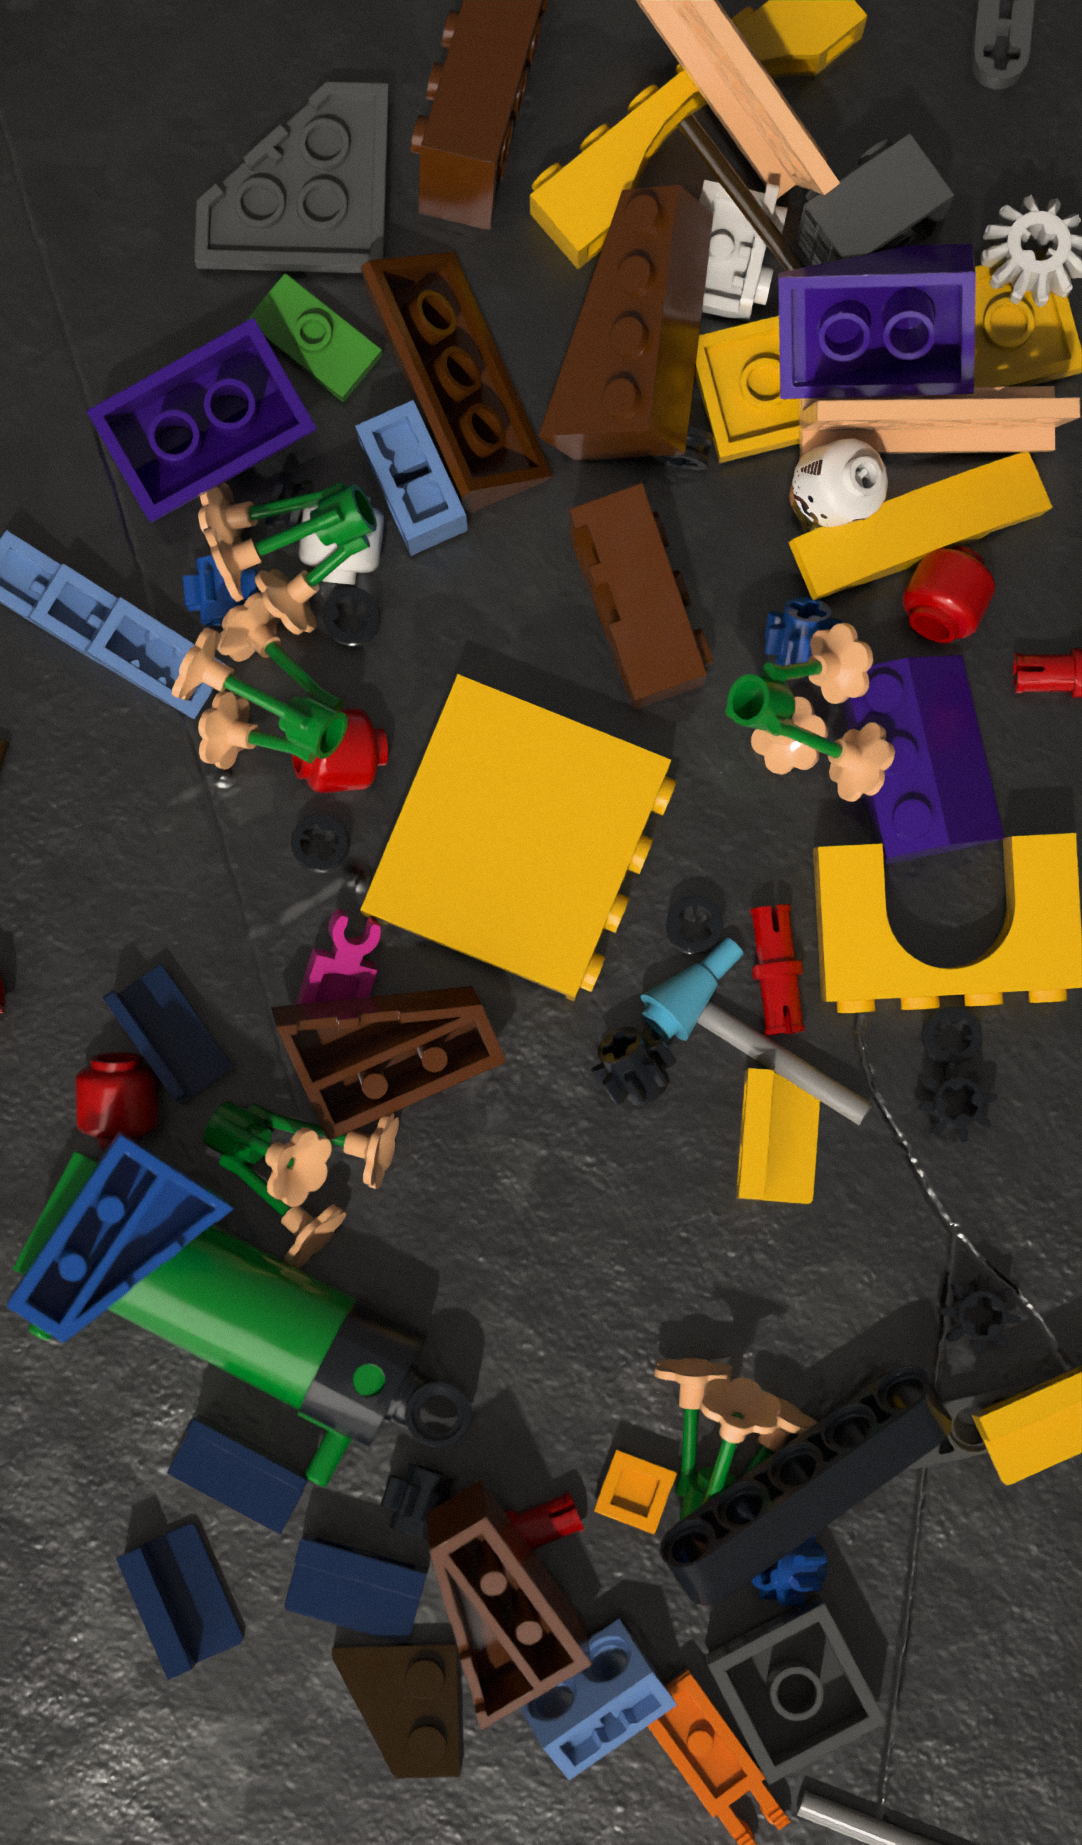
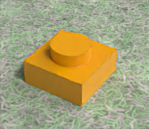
(635, 1491)

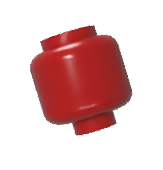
(948, 594)
(353, 762)
(116, 1096)

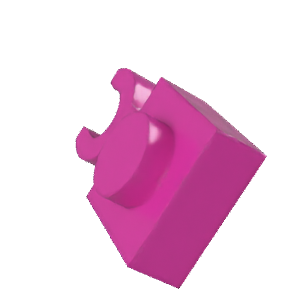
(342, 971)

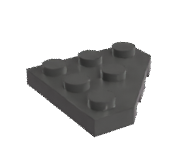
(306, 192)

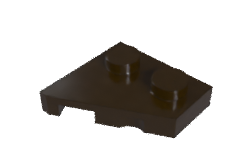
(408, 1703)

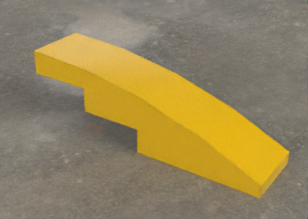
(920, 522)

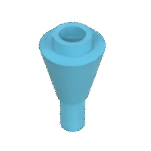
(680, 1000)

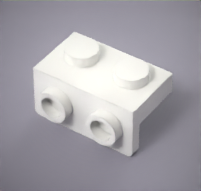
(736, 253)

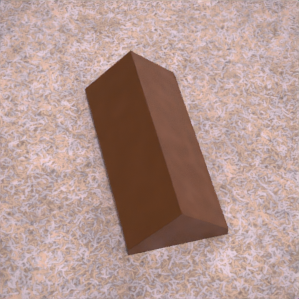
(455, 376)

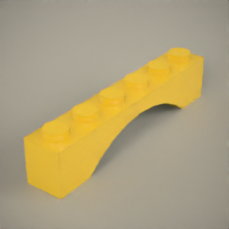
(580, 199)

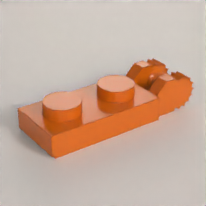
(713, 1758)

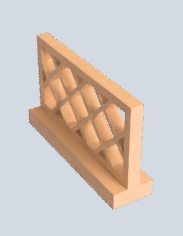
(741, 93)
(964, 423)

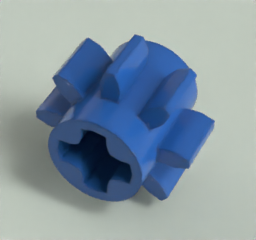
(209, 592)
(790, 633)
(794, 1575)

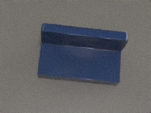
(170, 1035)
(239, 1474)
(355, 1588)
(180, 1599)

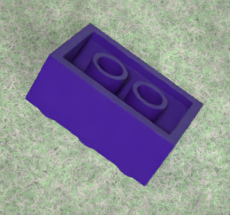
(201, 420)
(939, 783)

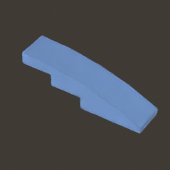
(95, 622)

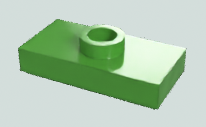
(315, 338)

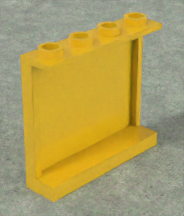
(519, 838)

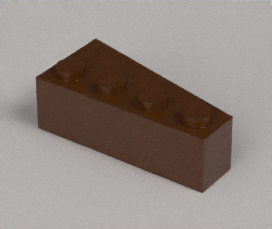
(474, 97)
(637, 334)

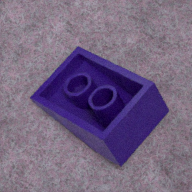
(879, 324)

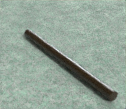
(740, 194)

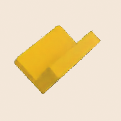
(777, 1140)
(1034, 1427)

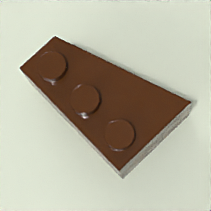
(638, 596)
(385, 1051)
(503, 1605)

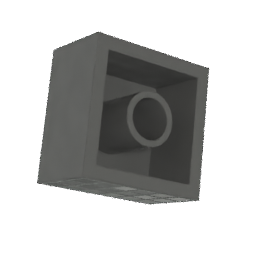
(878, 207)
(794, 1689)

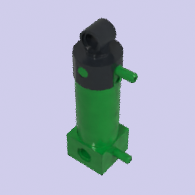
(280, 1332)

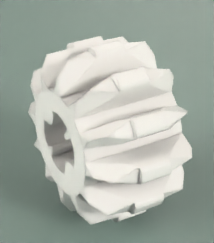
(1019, 265)

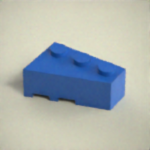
(111, 1236)

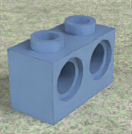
(412, 477)
(600, 1704)

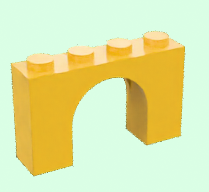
(1033, 952)

